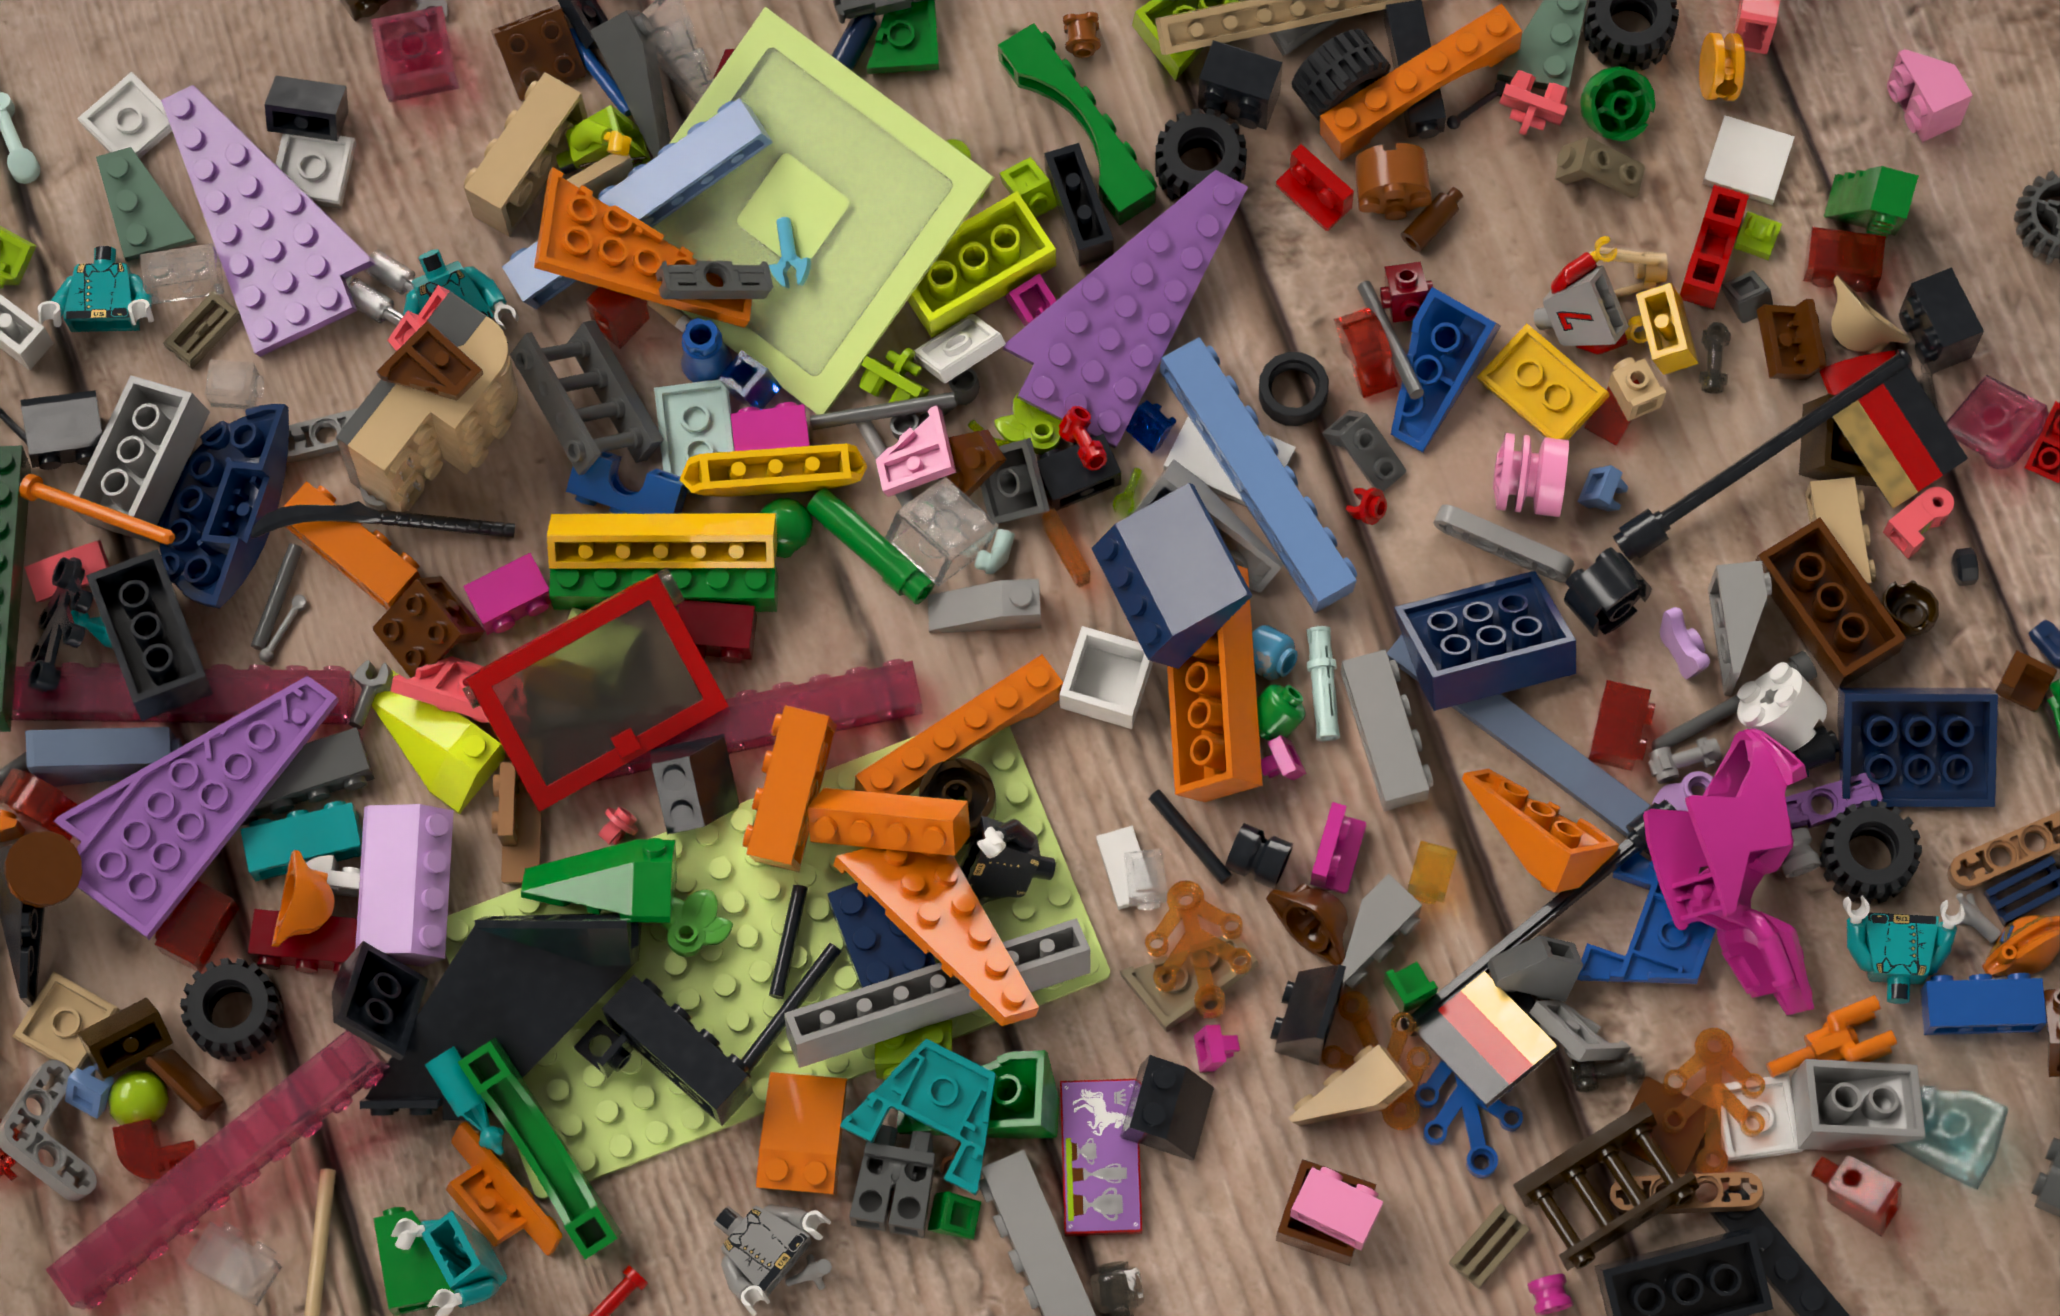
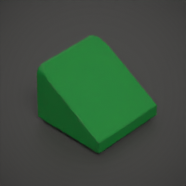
(954, 1215)

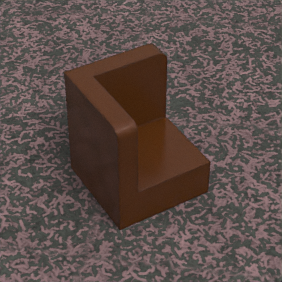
(2025, 681)

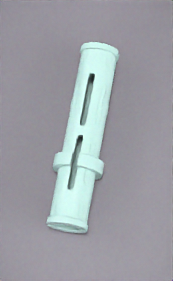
(1322, 675)

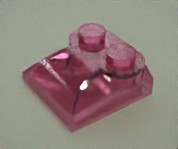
(1998, 422)

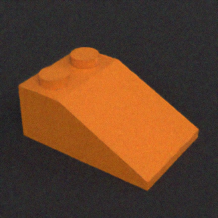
(801, 1133)

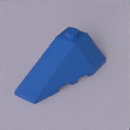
(1444, 353)

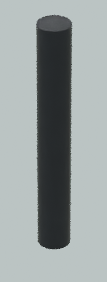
(1190, 836)
(788, 941)

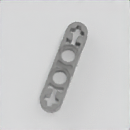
(1503, 543)

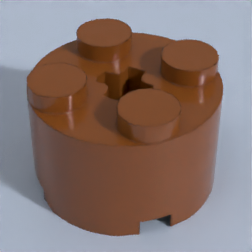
(1392, 180)

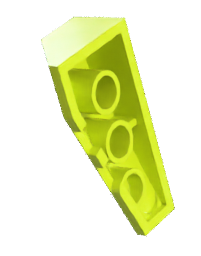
(441, 746)

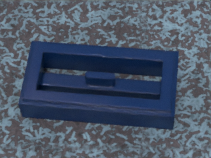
(2054, 876)

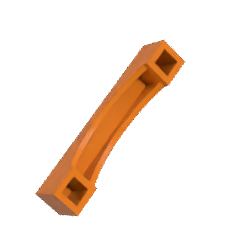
(1474, 46)
(1003, 704)

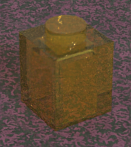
(1431, 872)

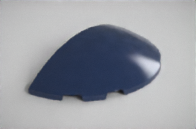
(220, 498)

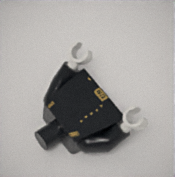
(1004, 860)

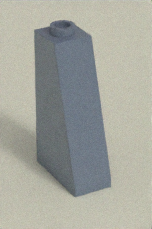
(95, 755)

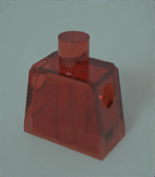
(1871, 1200)

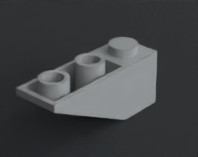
(1380, 919)

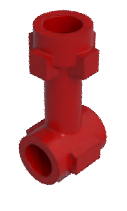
(1074, 429)

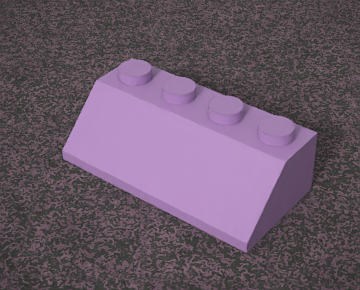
(405, 881)

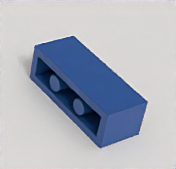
(1983, 1005)

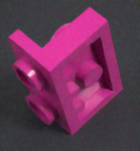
(1338, 850)

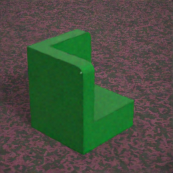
(1409, 987)

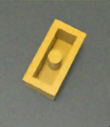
(1667, 328)

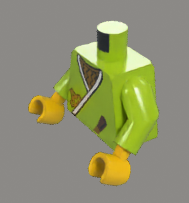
(600, 136)

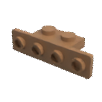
(516, 824)

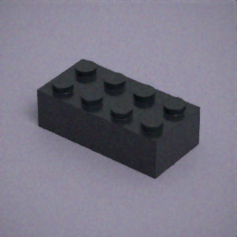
(149, 635)
(678, 1049)
(1690, 1279)

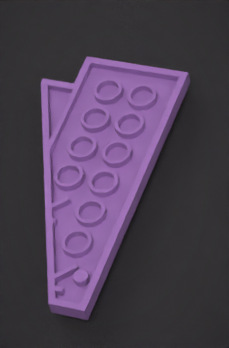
(1115, 324)

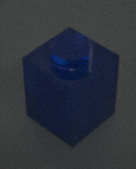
(750, 381)

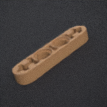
(2014, 845)
(1735, 1181)

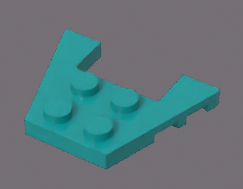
(941, 1093)

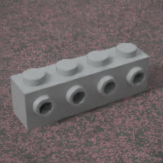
(1385, 730)

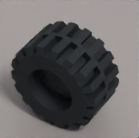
(1626, 47)
(1338, 71)
(1195, 132)
(1886, 827)
(214, 985)

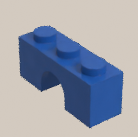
(601, 483)

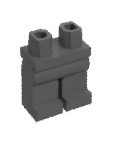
(898, 1170)

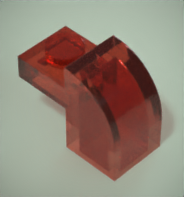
(1369, 351)
(34, 800)
(142, 1154)

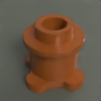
(1082, 34)

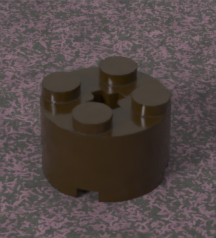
(963, 779)

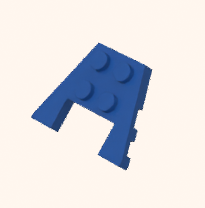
(1657, 947)

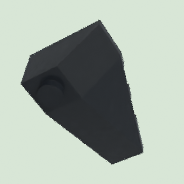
(23, 936)

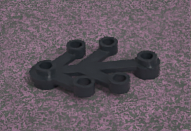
(57, 620)

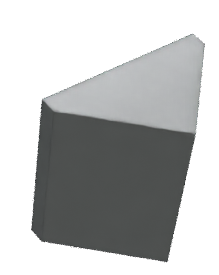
(1016, 485)

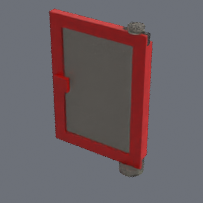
(597, 690)

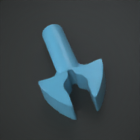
(789, 256)

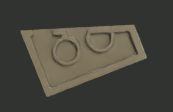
(1178, 1004)

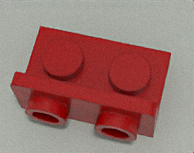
(1315, 189)

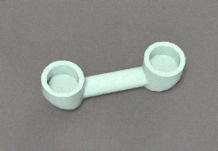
(20, 160)

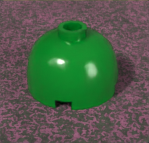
(1617, 103)

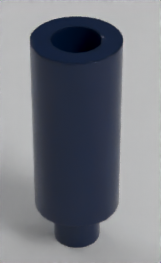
(855, 40)

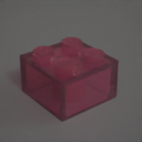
(415, 54)

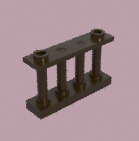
(1604, 1148)

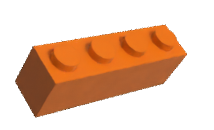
(355, 550)
(889, 821)

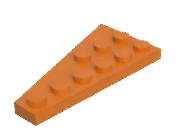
(616, 251)
(942, 915)

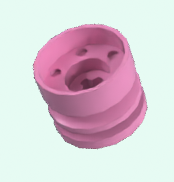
(1531, 474)

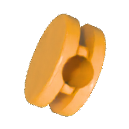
(1722, 66)

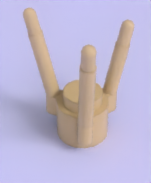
(1648, 266)

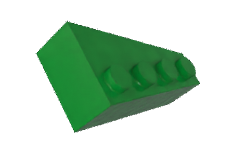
(1872, 199)

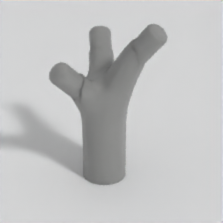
(1976, 918)
(813, 1272)

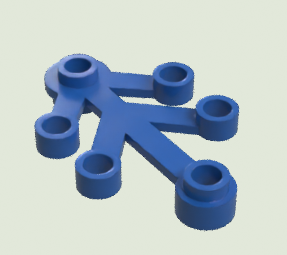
(1469, 1102)

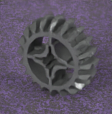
(2033, 207)

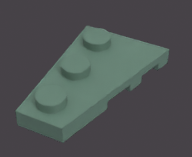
(1548, 44)

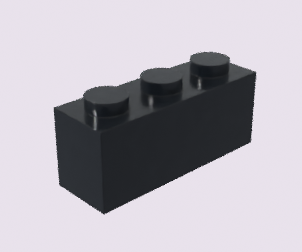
(1079, 204)

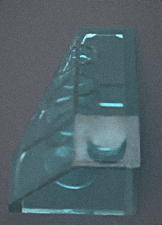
(1959, 1134)

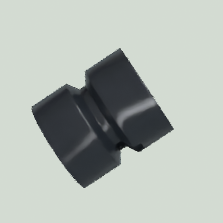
(1259, 856)

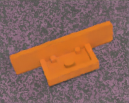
(496, 1198)

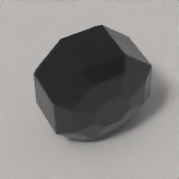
(1965, 566)

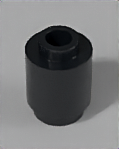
(1819, 749)

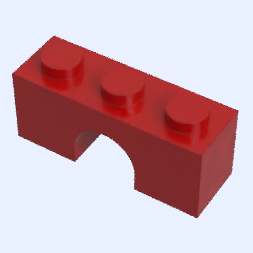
(1713, 246)

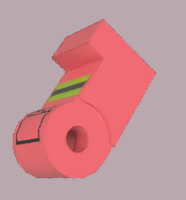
(1925, 512)

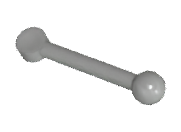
(299, 603)

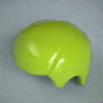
(137, 1097)

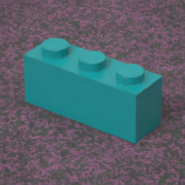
(315, 834)

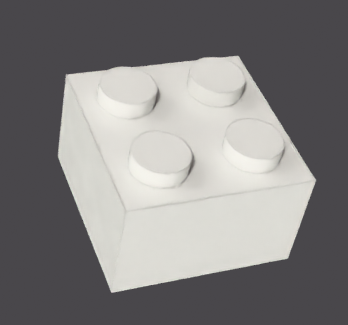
(1105, 678)

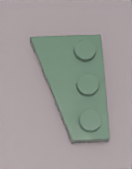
(139, 207)

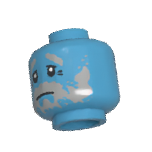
(1273, 652)

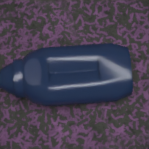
(2047, 639)

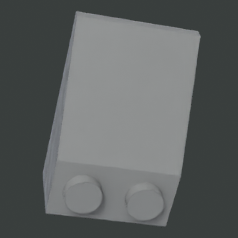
(1736, 604)
(1856, 1104)

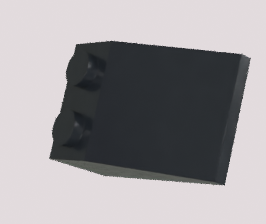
(378, 999)
(1309, 1013)

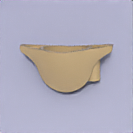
(1859, 325)

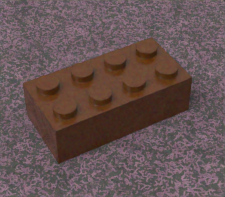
(1830, 604)

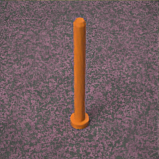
(33, 488)

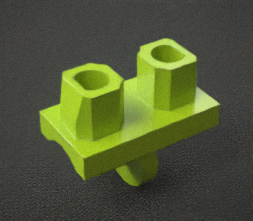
(878, 374)

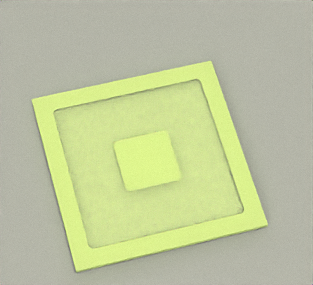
(865, 199)

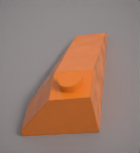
(1545, 842)

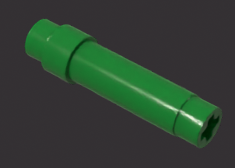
(870, 546)

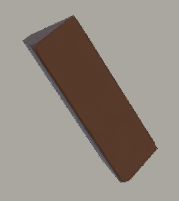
(185, 1082)

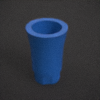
(704, 351)

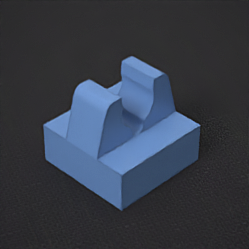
(1600, 488)
(88, 1092)

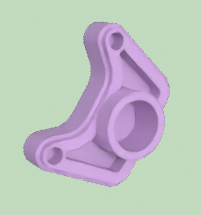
(1683, 643)

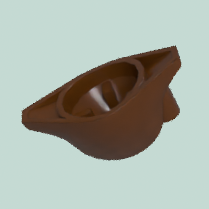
(1313, 920)

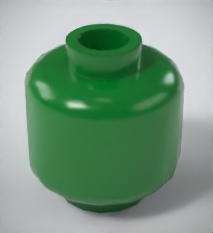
(1279, 711)

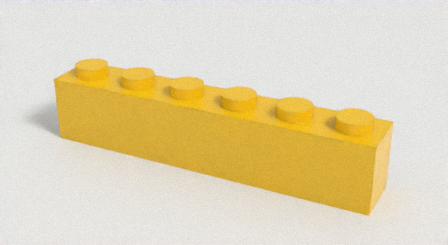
(662, 540)

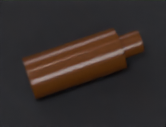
(1432, 219)

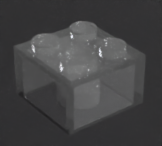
(941, 531)

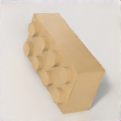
(524, 154)

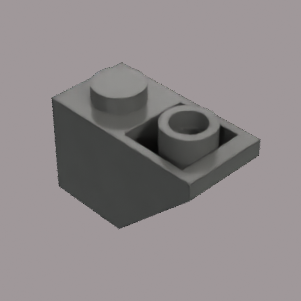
(1538, 967)

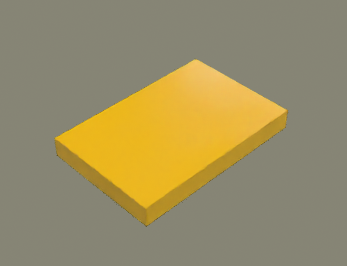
(1542, 385)

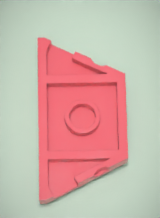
(441, 686)

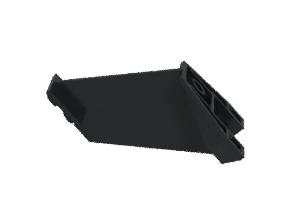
(513, 982)

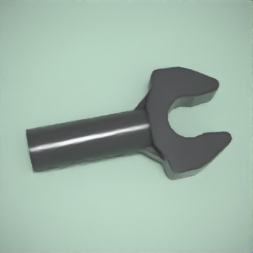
(370, 688)

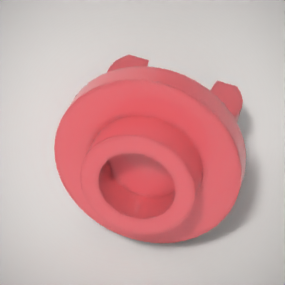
(620, 823)

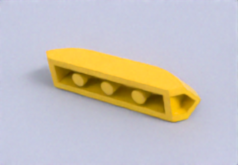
(773, 470)

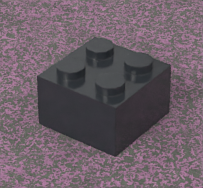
(1239, 85)
(1940, 321)

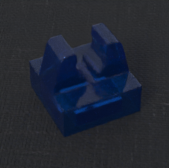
(1150, 426)

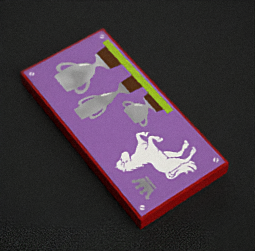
(1097, 1163)

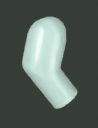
(999, 553)

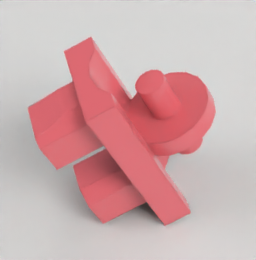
(1531, 108)

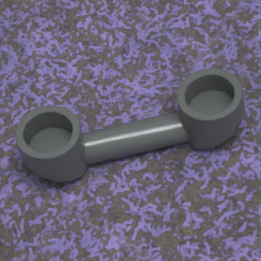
(964, 385)

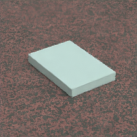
(693, 422)

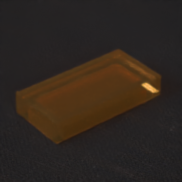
(1066, 548)

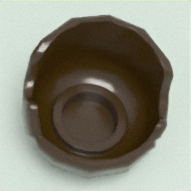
(1911, 607)

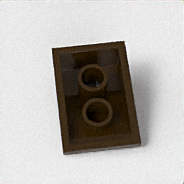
(1827, 453)

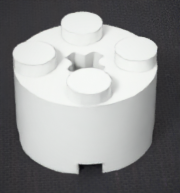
(1782, 706)

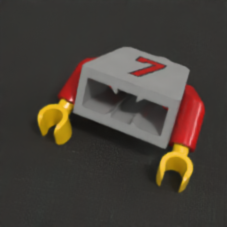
(1585, 307)

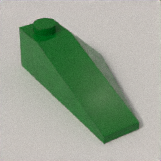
(623, 878)
(1022, 1102)

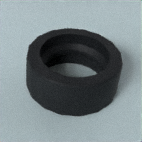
(1288, 415)

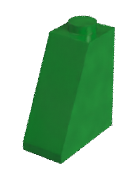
(408, 1275)

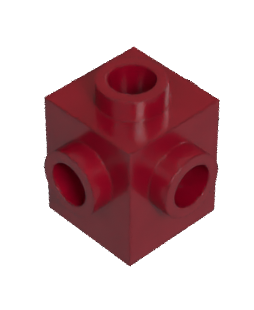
(1404, 290)

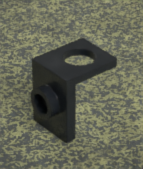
(614, 1058)

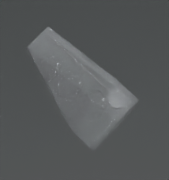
(677, 47)

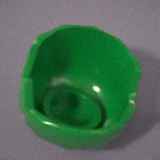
(792, 525)

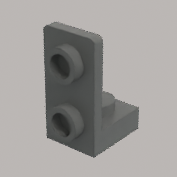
(1367, 448)

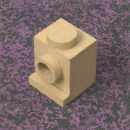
(1635, 398)

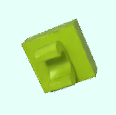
(1758, 235)

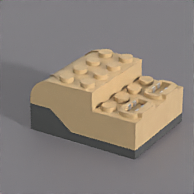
(405, 432)

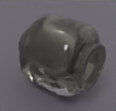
(1117, 1288)

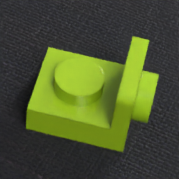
(1031, 185)

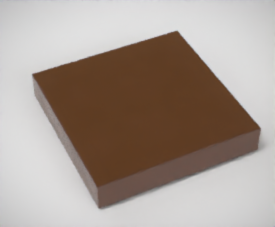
(1678, 1146)

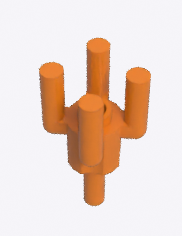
(1839, 1040)

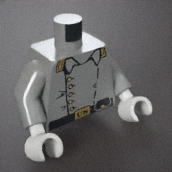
(764, 1247)

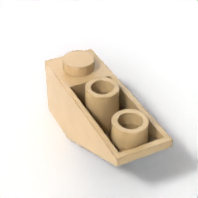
(1839, 507)
(1362, 1088)

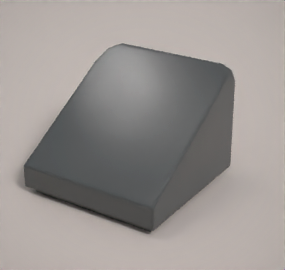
(1747, 295)

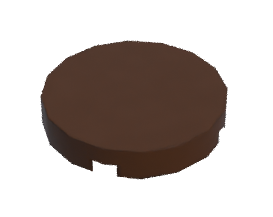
(42, 869)

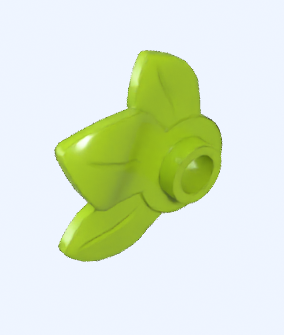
(1028, 423)

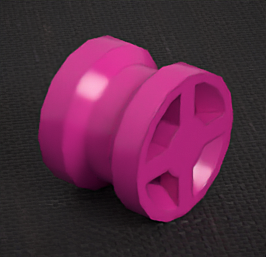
(1550, 1294)

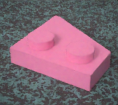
(917, 456)

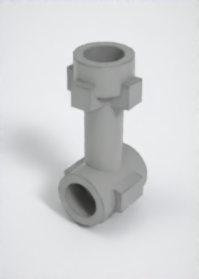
(1665, 765)

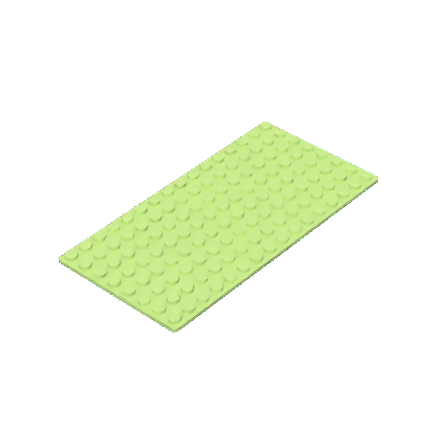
(728, 984)

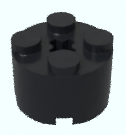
(1606, 592)

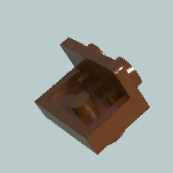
(1792, 340)

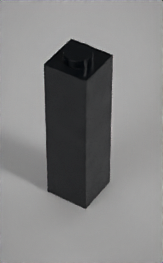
(1408, 38)

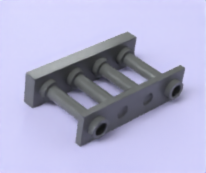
(610, 384)

